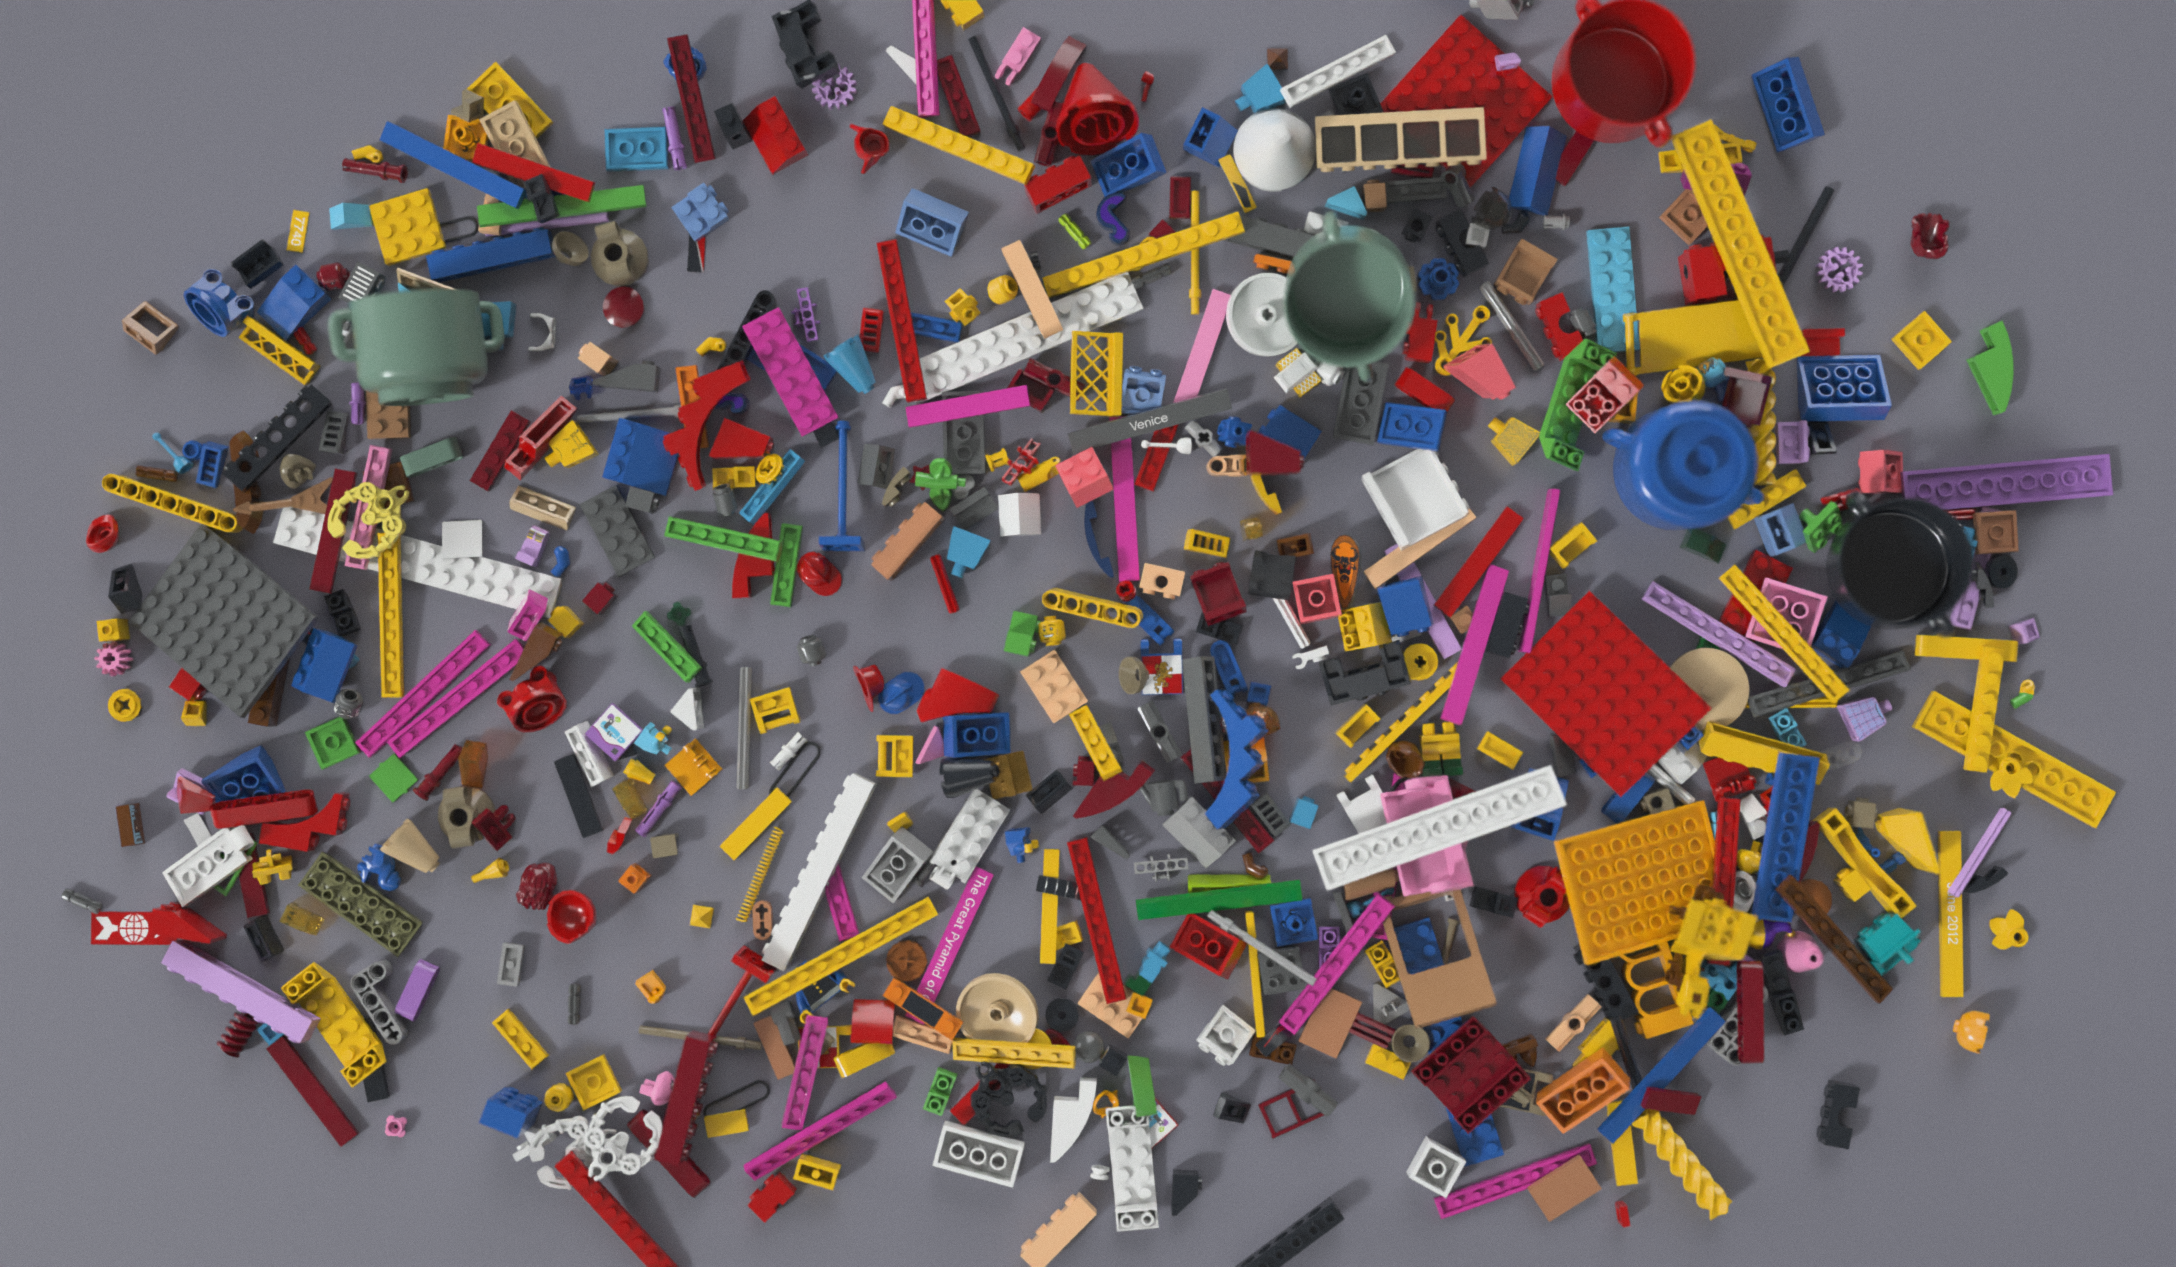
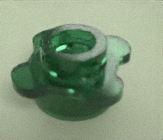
(677, 607)

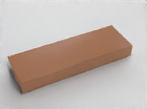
(776, 1051)

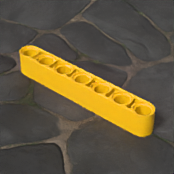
(164, 500)

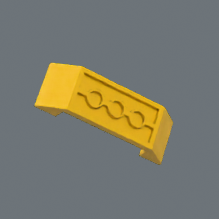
(339, 1023)

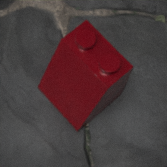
(1270, 457)

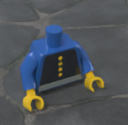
(820, 992)

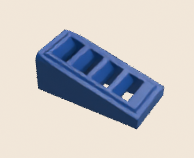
(220, 461)

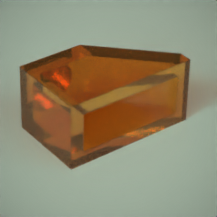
(473, 764)

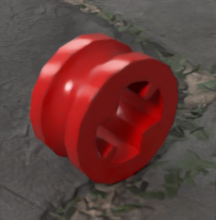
(1126, 596)

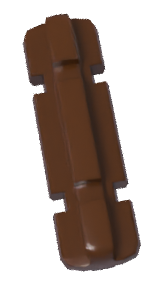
(156, 473)

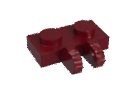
(492, 828)

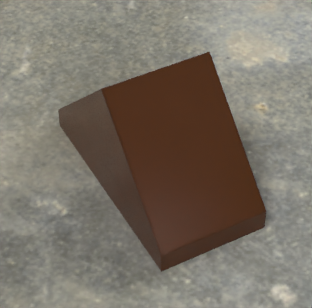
(1296, 546)

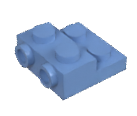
(701, 212)
(1142, 390)

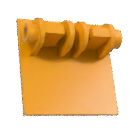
(693, 767)

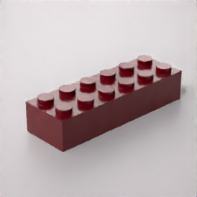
(685, 1098)

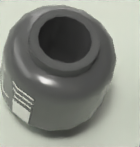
(348, 703)

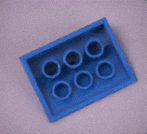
(1842, 388)

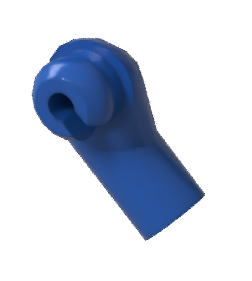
(563, 561)

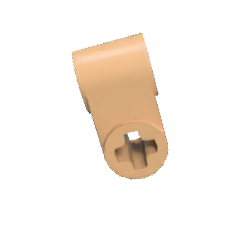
(1231, 466)

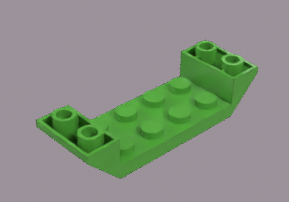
(1560, 424)

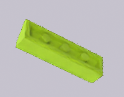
(1209, 882)

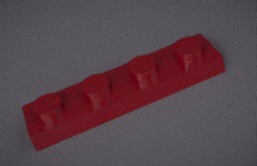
(499, 450)

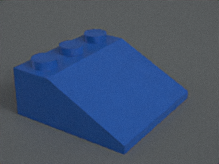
(640, 458)

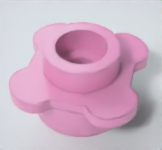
(391, 1130)

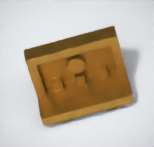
(1013, 776)

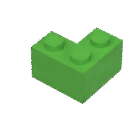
(1021, 634)

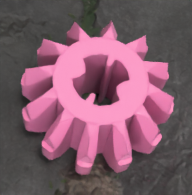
(121, 658)

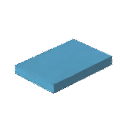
(636, 149)

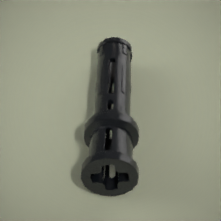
(691, 646)

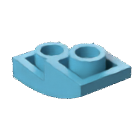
(1786, 729)

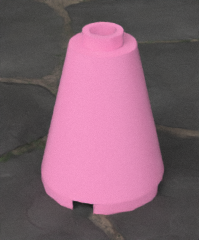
(1800, 952)

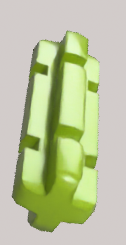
(1073, 229)

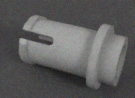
(1556, 221)

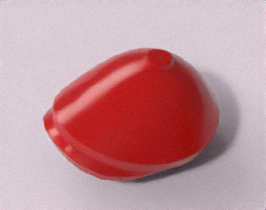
(102, 534)

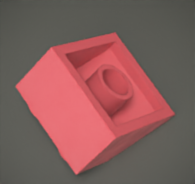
(1880, 472)

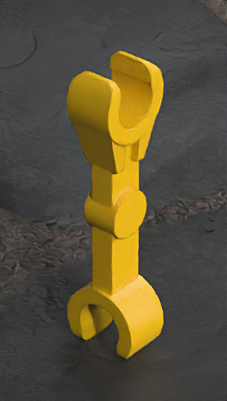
(1747, 145)

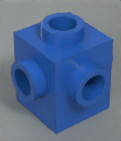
(1233, 432)

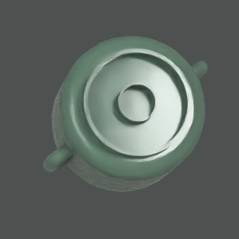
(1348, 296)
(418, 344)

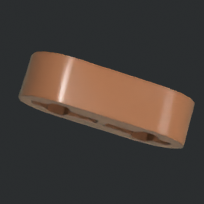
(757, 920)

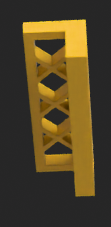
(280, 344)

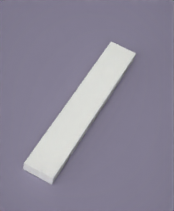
(1337, 71)

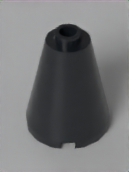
(966, 775)

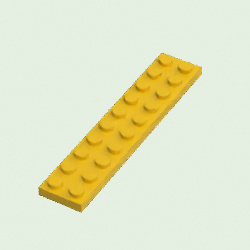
(2051, 778)

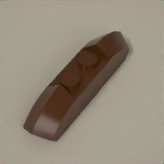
(246, 521)

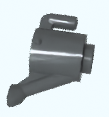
(1163, 795)

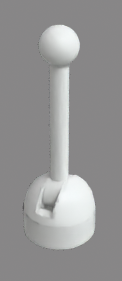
(1183, 445)

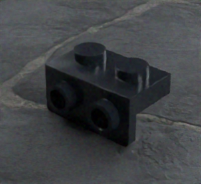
(257, 263)

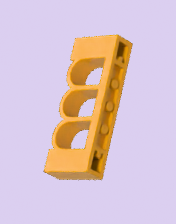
(1663, 1019)

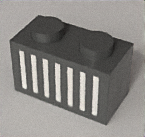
(362, 283)

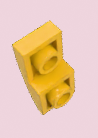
(1383, 964)

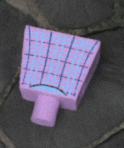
(1863, 716)

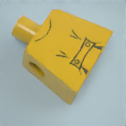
(570, 447)

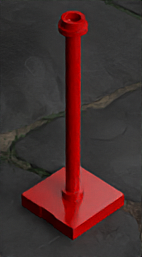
(754, 966)

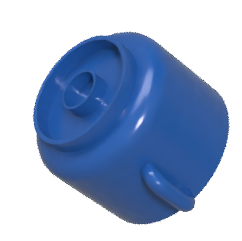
(1685, 465)

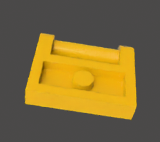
(774, 703)
(901, 755)

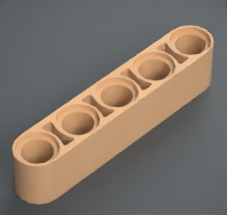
(1032, 289)

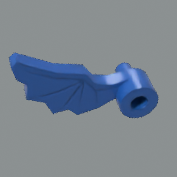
(1864, 840)

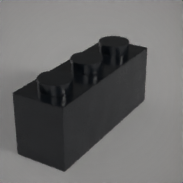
(1507, 625)

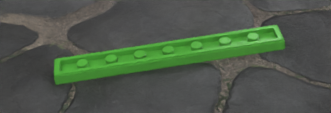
(601, 201)

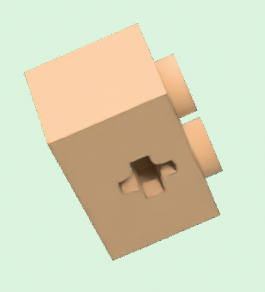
(597, 359)

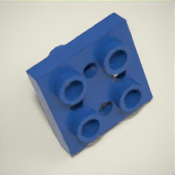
(1285, 935)

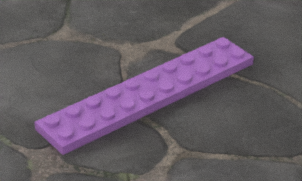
(2011, 482)

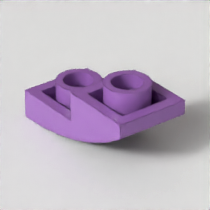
(1327, 941)

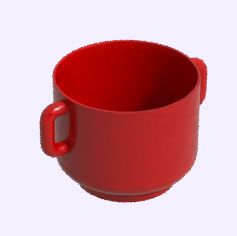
(1623, 71)

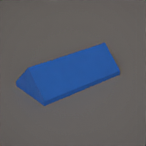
(1537, 169)

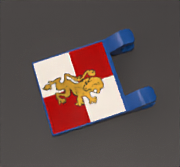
(1163, 669)

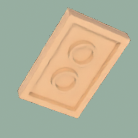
(1054, 686)
(1113, 1013)

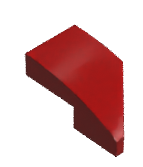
(618, 836)

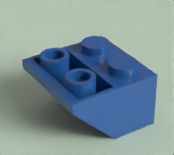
(1210, 137)

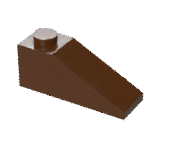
(541, 644)

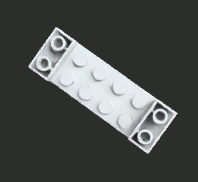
(1132, 1169)

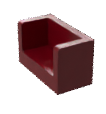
(1038, 393)

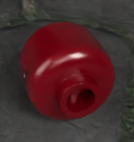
(332, 276)

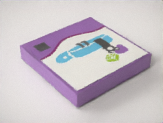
(614, 732)

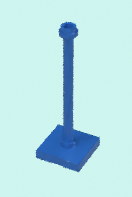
(841, 541)

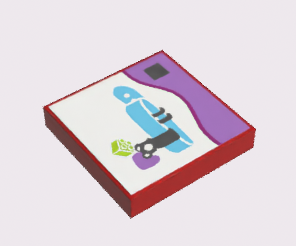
(1160, 1124)

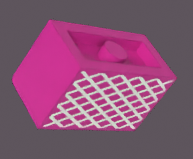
(527, 615)

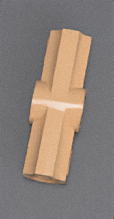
(1563, 1033)

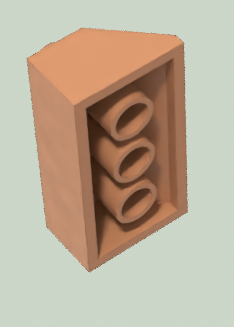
(907, 542)

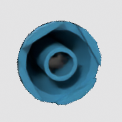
(852, 364)

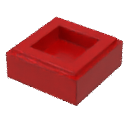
(1622, 1214)

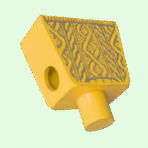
(1512, 438)

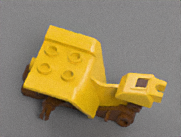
(1707, 933)

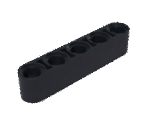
(737, 343)

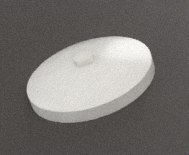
(1258, 316)

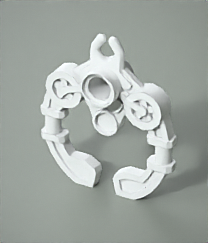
(576, 1129)
(596, 1140)

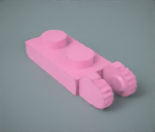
(1018, 55)

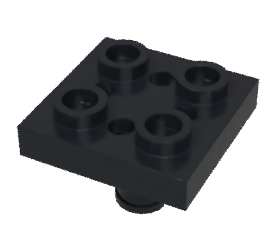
(1356, 97)

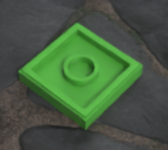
(332, 742)

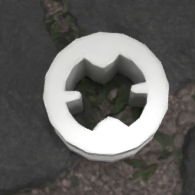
(1100, 1172)

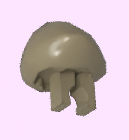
(296, 470)

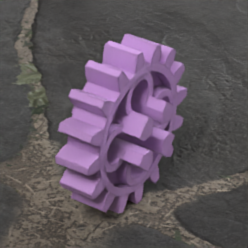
(841, 97)
(1836, 280)

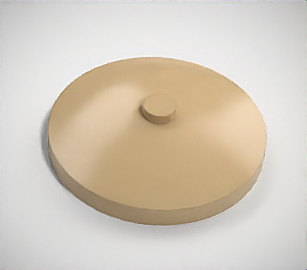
(1717, 680)
(997, 1009)

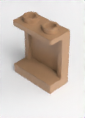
(1524, 272)

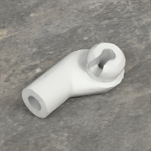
(894, 393)

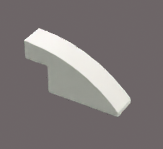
(1070, 1117)

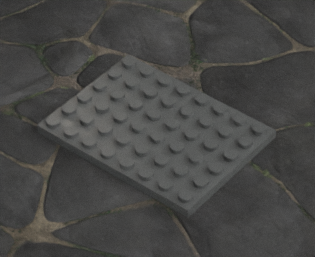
(223, 620)

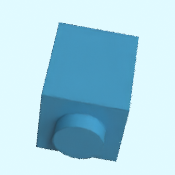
(1304, 812)

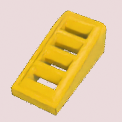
(1208, 536)

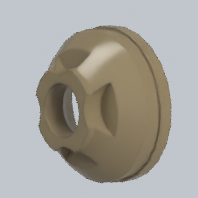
(572, 245)
(1133, 675)
(1412, 1053)

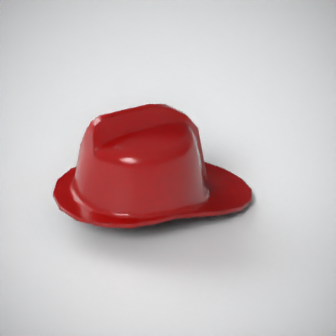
(819, 574)
(871, 683)

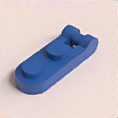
(1150, 620)
(1227, 667)

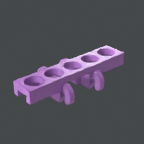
(803, 308)

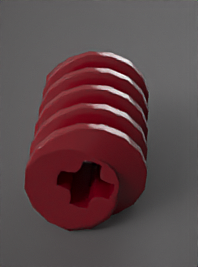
(238, 1034)

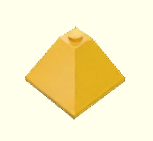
(1909, 836)

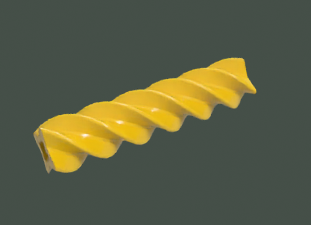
(1763, 435)
(1683, 1162)

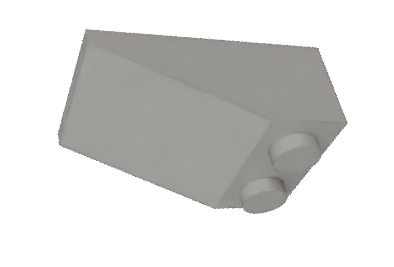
(897, 864)

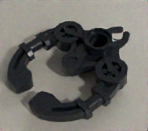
(1002, 1092)

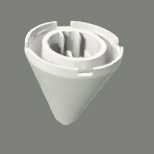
(1274, 149)

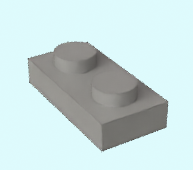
(511, 964)

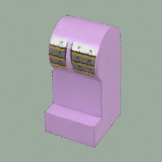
(533, 546)

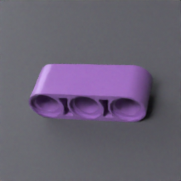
(417, 990)

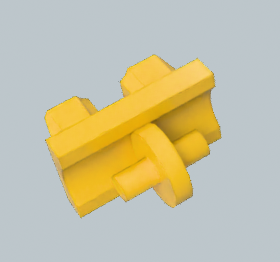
(270, 865)

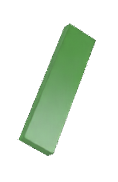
(787, 566)
(666, 646)

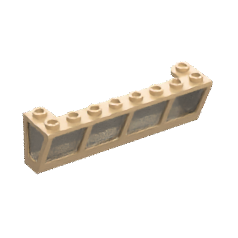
(1400, 139)

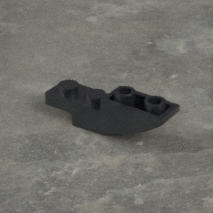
(1780, 992)

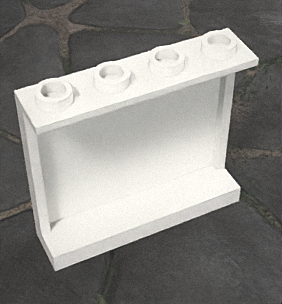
(1415, 496)

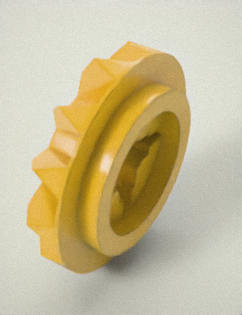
(766, 465)
(115, 705)

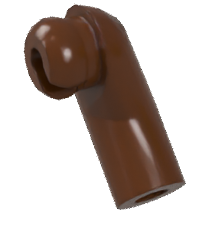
(1253, 869)

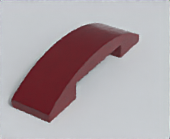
(1057, 73)

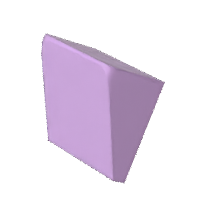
(1507, 61)
(2024, 631)

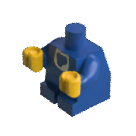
(1019, 843)

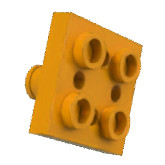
(458, 137)

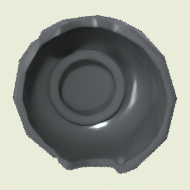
(1089, 1047)

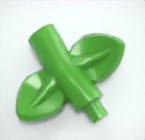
(939, 482)

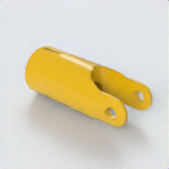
(1039, 475)

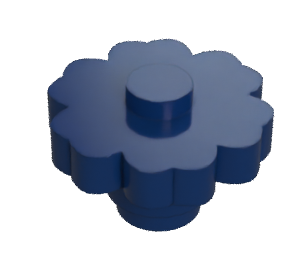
(1438, 279)

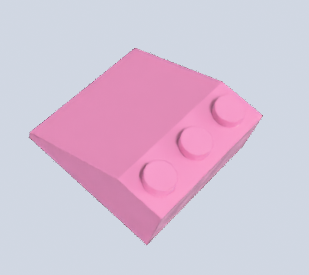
(1796, 605)

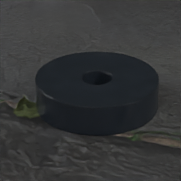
(2009, 571)
(1062, 1004)

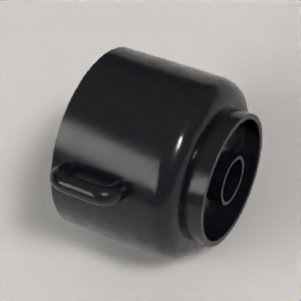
(1900, 564)

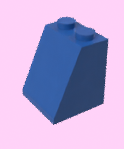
(1406, 606)

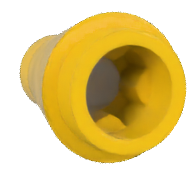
(638, 771)

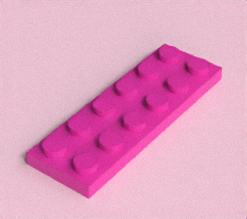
(790, 371)

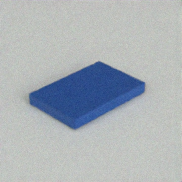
(1412, 426)

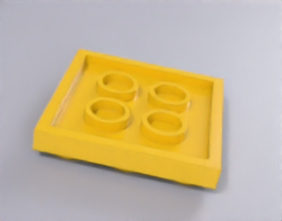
(407, 227)

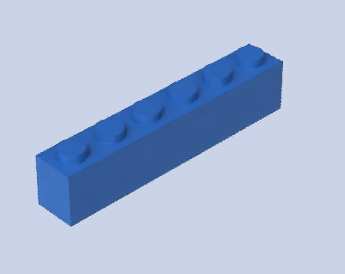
(490, 256)

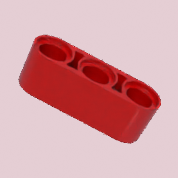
(1423, 390)

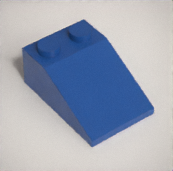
(1128, 165)
(292, 302)
(1839, 637)
(976, 734)

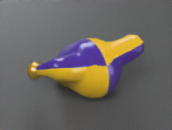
(1765, 932)

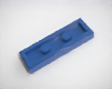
(937, 327)

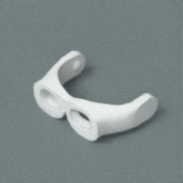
(550, 341)

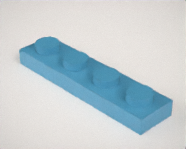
(768, 493)

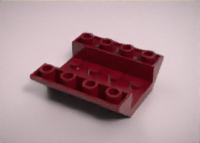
(1471, 1074)

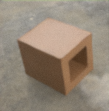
(1374, 196)

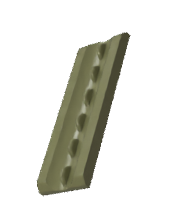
(360, 903)

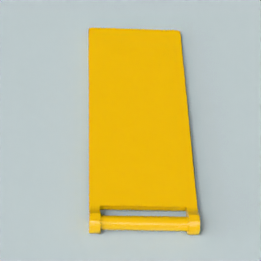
(1689, 336)

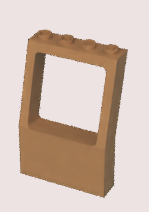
(1447, 989)

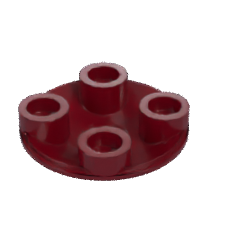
(623, 307)

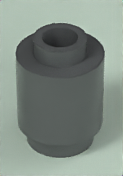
(1583, 321)
(725, 499)

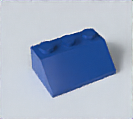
(324, 665)

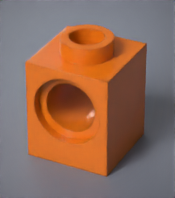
(634, 878)

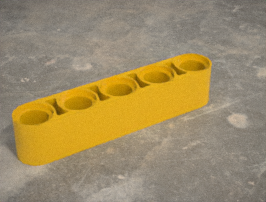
(1102, 607)
(1962, 647)

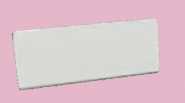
(589, 754)

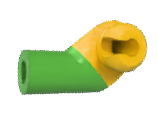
(2025, 694)

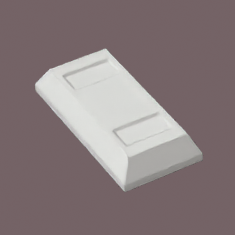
(1296, 372)

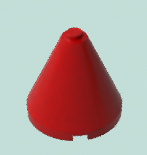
(1094, 114)

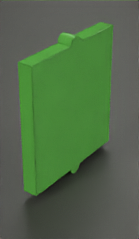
(393, 777)

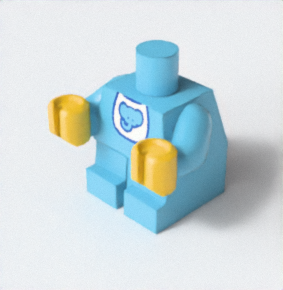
(654, 740)

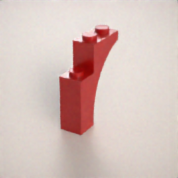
(304, 834)

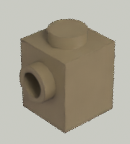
(1861, 813)

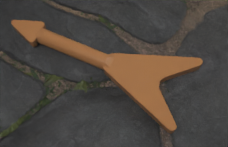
(307, 500)

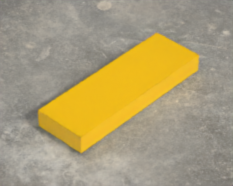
(520, 1038)

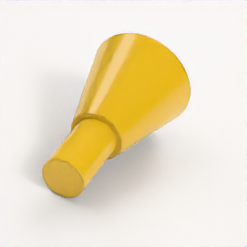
(496, 869)

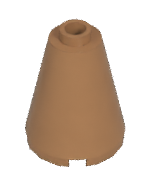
(1371, 884)

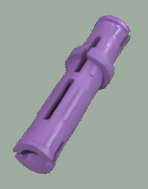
(676, 147)
(664, 801)

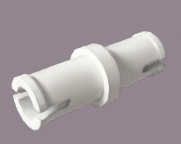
(788, 751)

